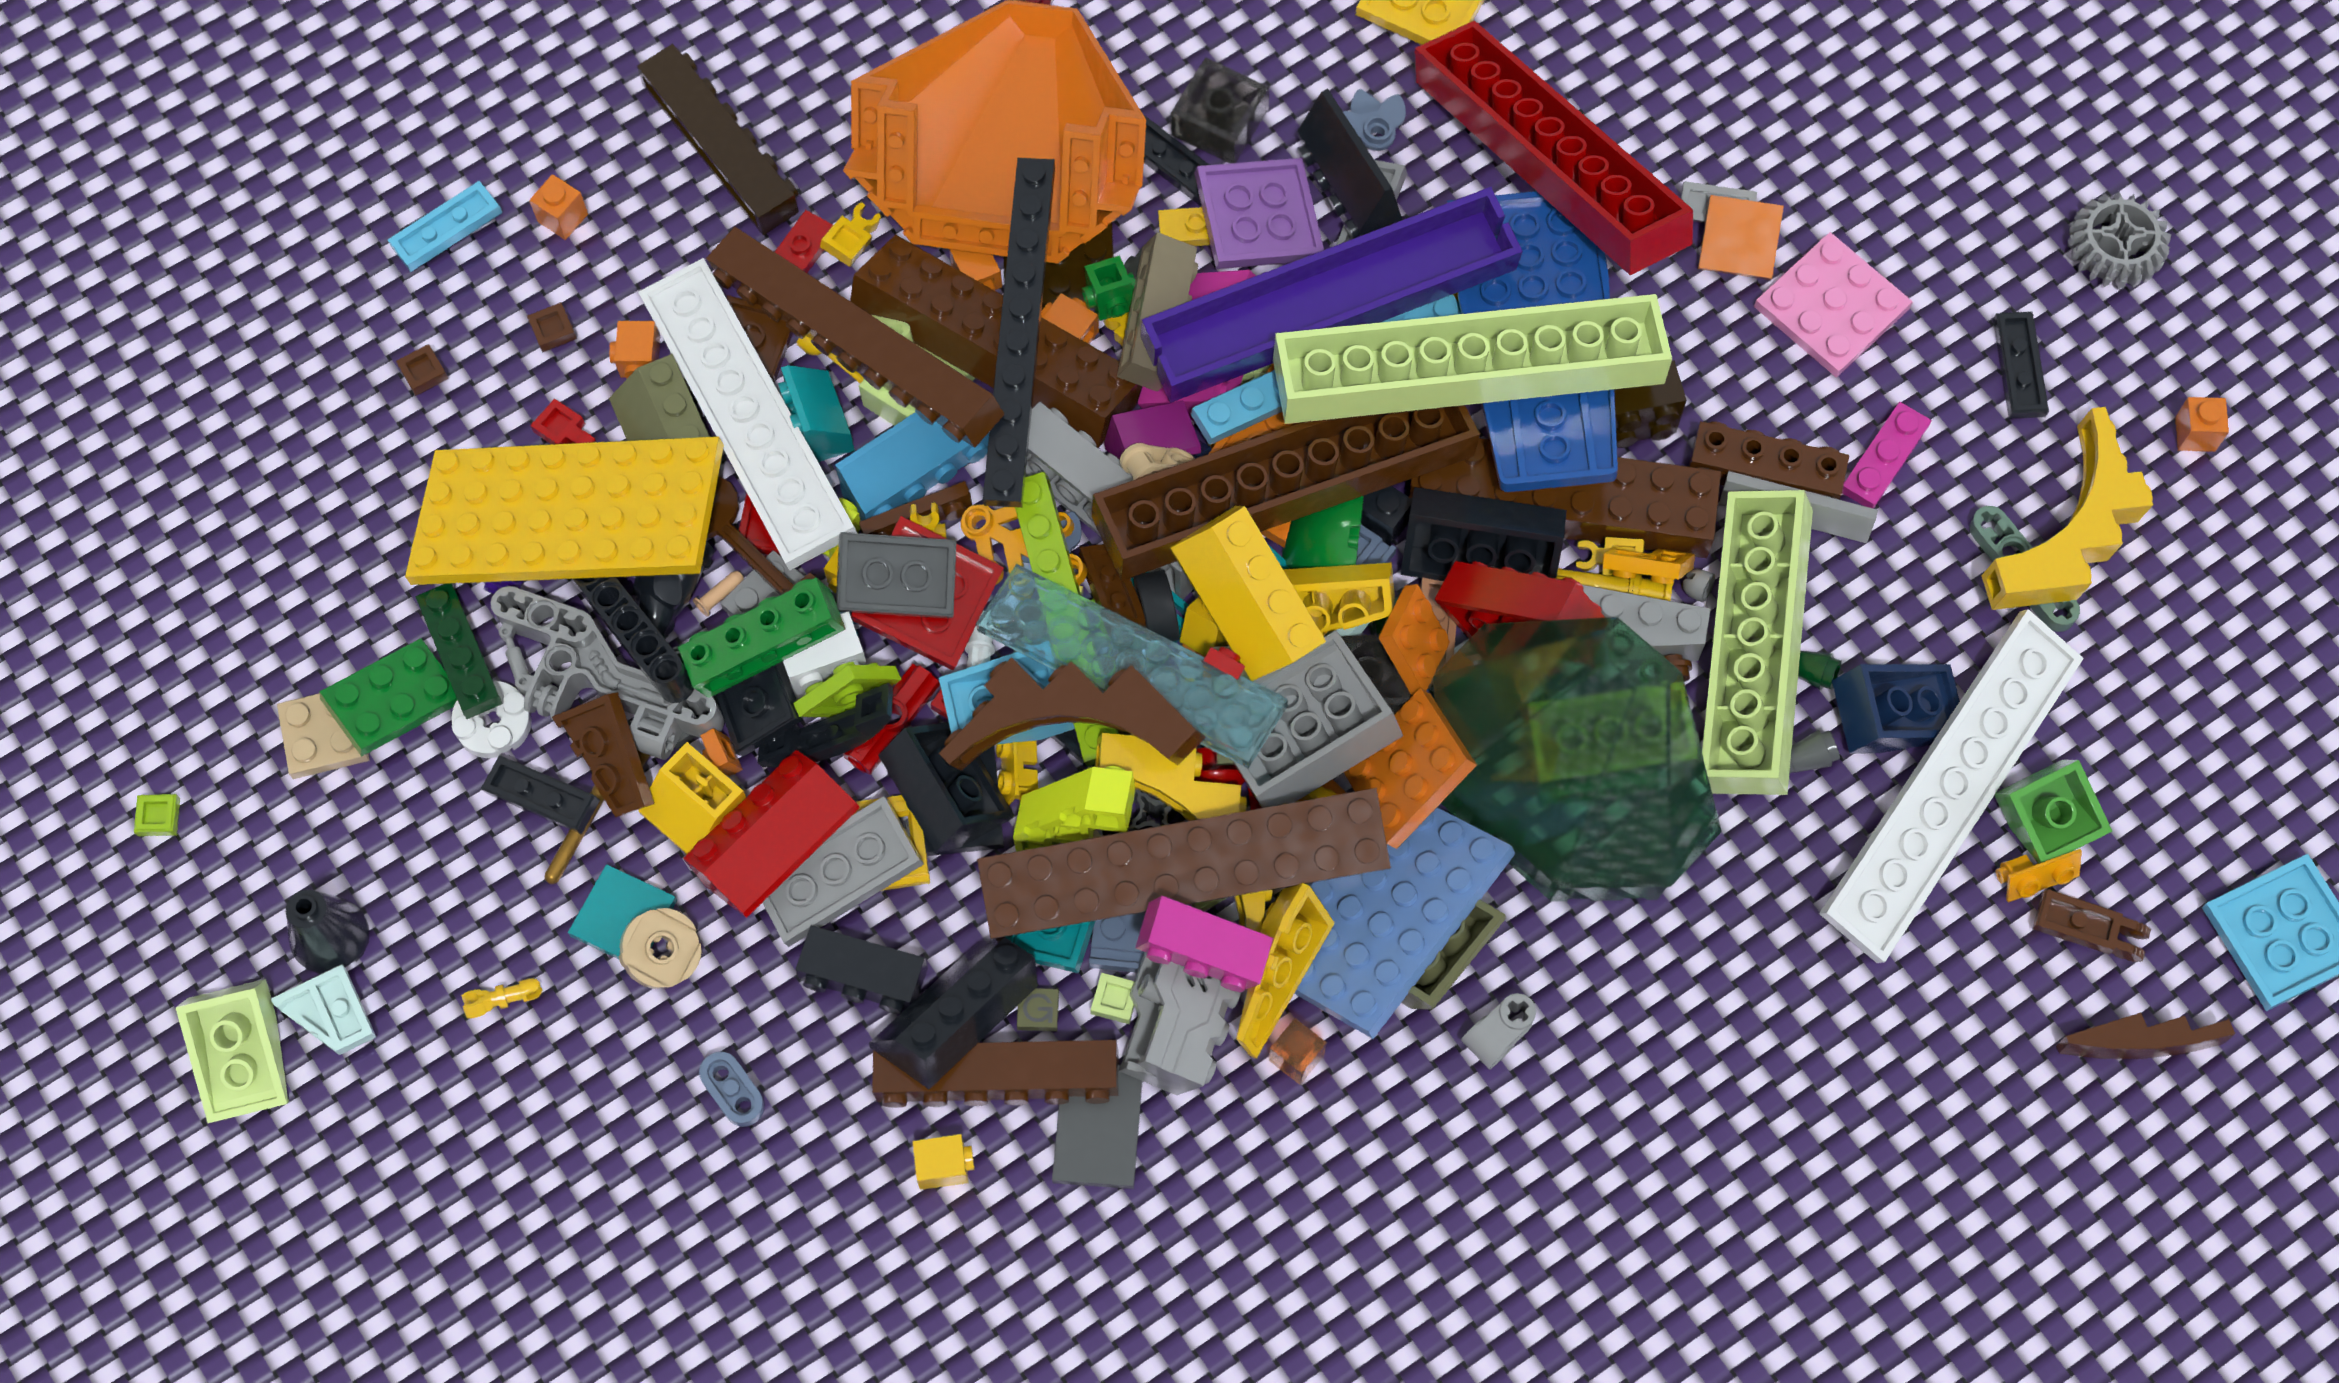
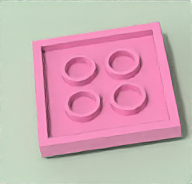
(1833, 304)

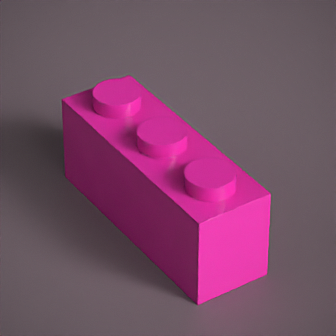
(1203, 944)

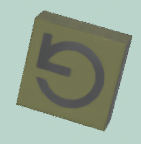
(1039, 1011)

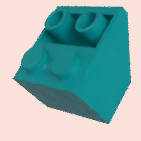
(816, 411)

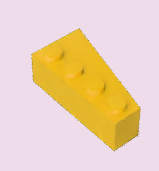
(1345, 594)

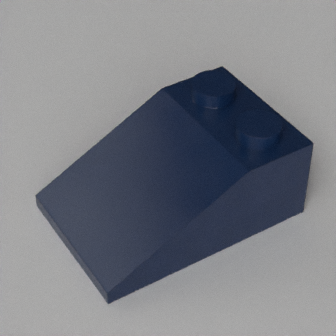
(1894, 705)

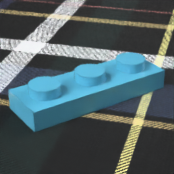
(444, 226)

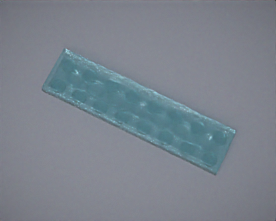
(1065, 627)

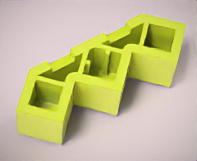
(1075, 807)

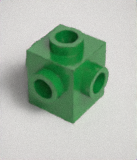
(1108, 288)

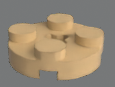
(638, 956)

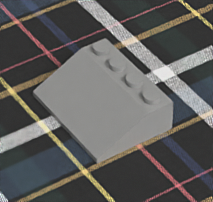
(1327, 728)

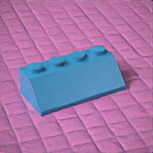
(903, 465)

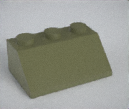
(657, 404)
(1455, 956)

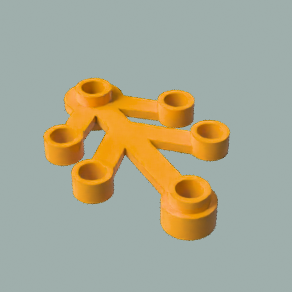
(1012, 540)

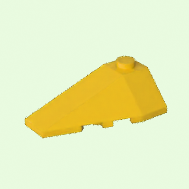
(1298, 931)

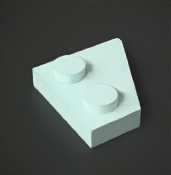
(328, 1010)

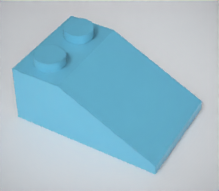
(966, 691)

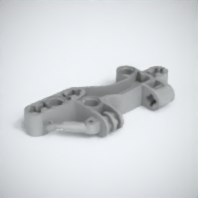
(593, 665)

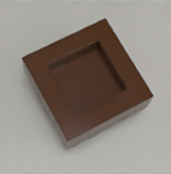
(551, 327)
(422, 369)

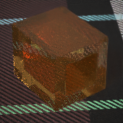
(1297, 1051)

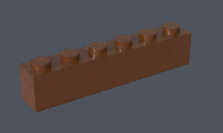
(1010, 1074)

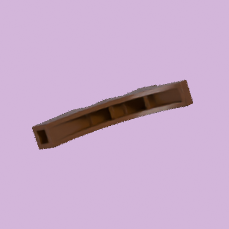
(1072, 696)

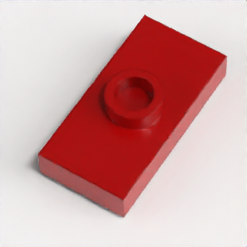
(803, 241)

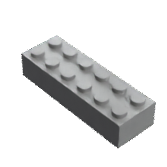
(1079, 471)

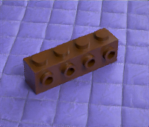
(1769, 459)

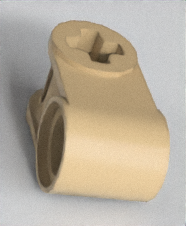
(1147, 459)

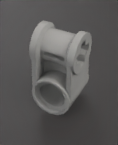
(1496, 1034)

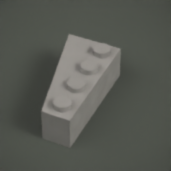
(1662, 623)

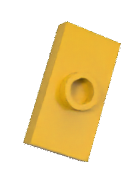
(1184, 225)

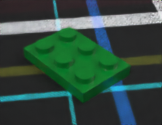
(390, 697)

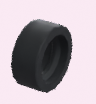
(1157, 603)

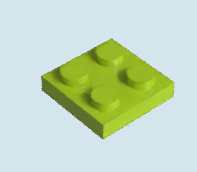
(840, 690)

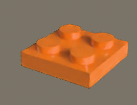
(1414, 639)

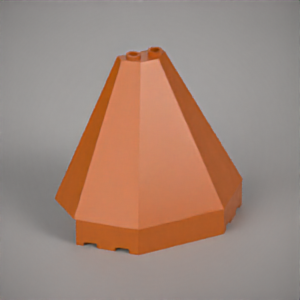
(952, 116)

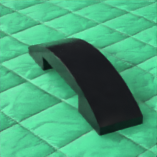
(834, 734)

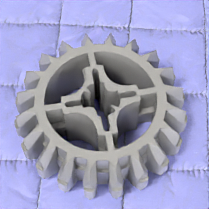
(2130, 231)

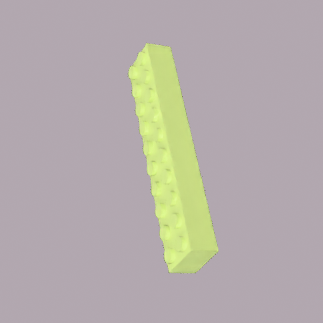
(1471, 358)

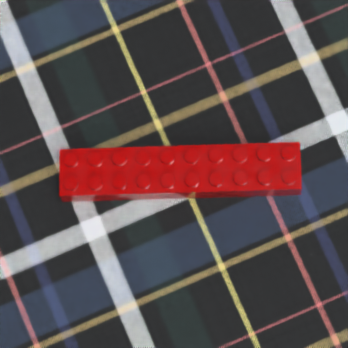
(1554, 148)

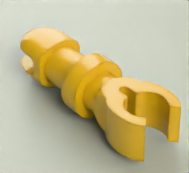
(482, 1001)

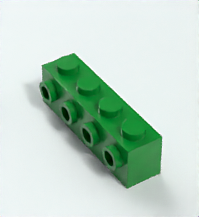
(761, 637)

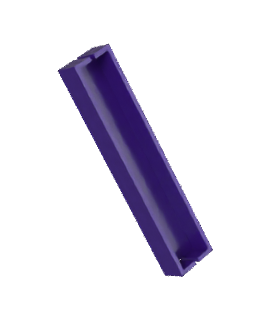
(1337, 287)

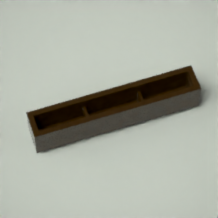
(718, 138)

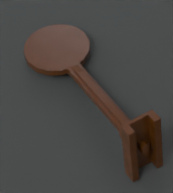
(723, 515)

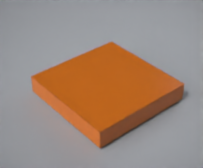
(1740, 237)

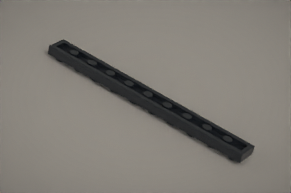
(1019, 332)

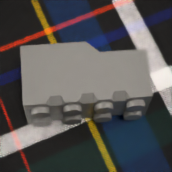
(1176, 1027)

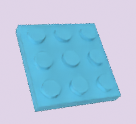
(2281, 931)

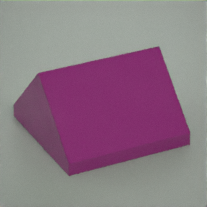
(1156, 426)

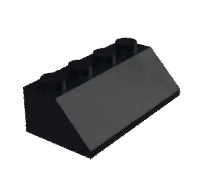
(1346, 169)
(958, 1010)

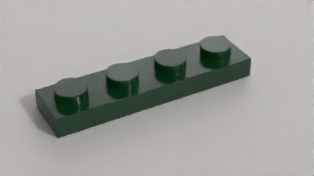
(458, 650)

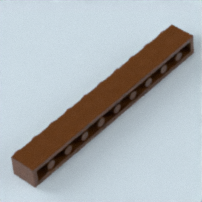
(856, 338)

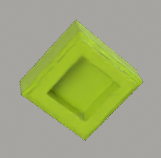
(157, 815)

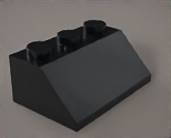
(945, 801)

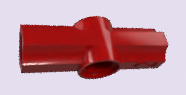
(908, 700)

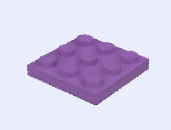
(1258, 212)

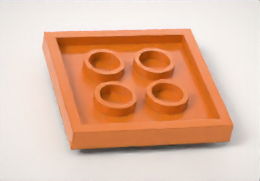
(1415, 769)

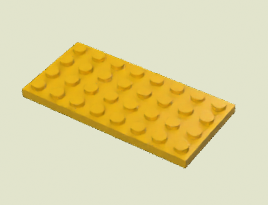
(566, 511)

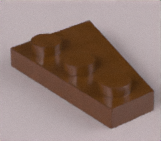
(606, 744)

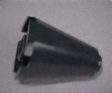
(325, 930)

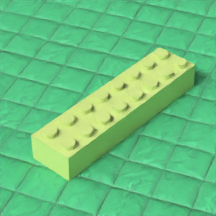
(1757, 642)

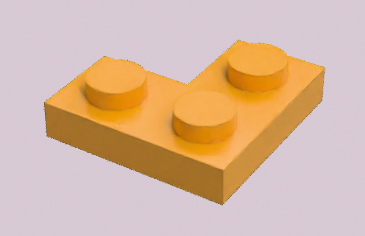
(1660, 564)

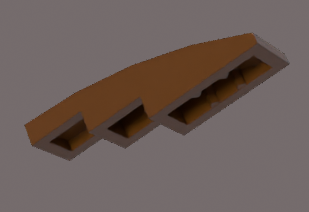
(2134, 1040)

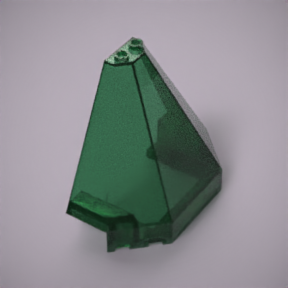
(1579, 756)

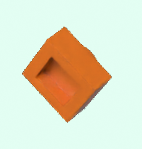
(720, 752)

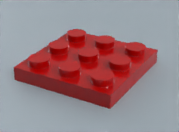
(940, 638)

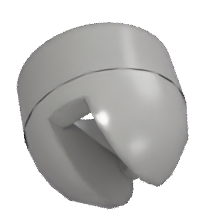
(1699, 584)

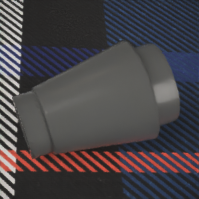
(1814, 752)

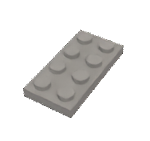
(843, 872)

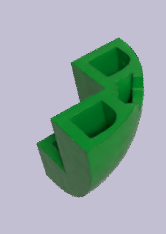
(1325, 537)

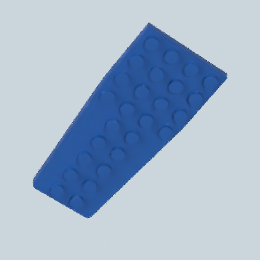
(1557, 436)

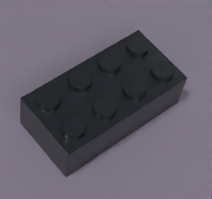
(1480, 529)

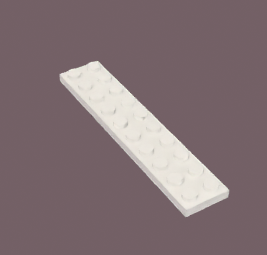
(747, 414)
(1951, 787)

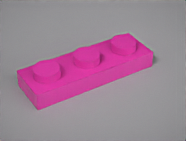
(1886, 455)

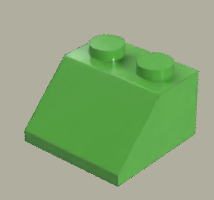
(2053, 810)

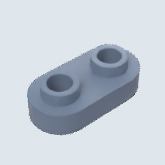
(732, 1090)

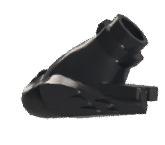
(667, 595)

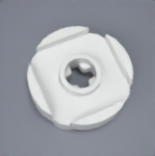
(501, 736)

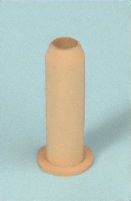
(718, 592)

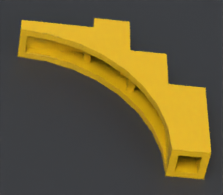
(2060, 566)
(1177, 789)

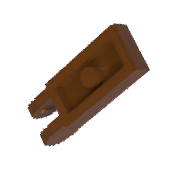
(2089, 925)

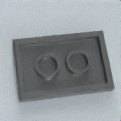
(896, 575)
(1099, 1140)

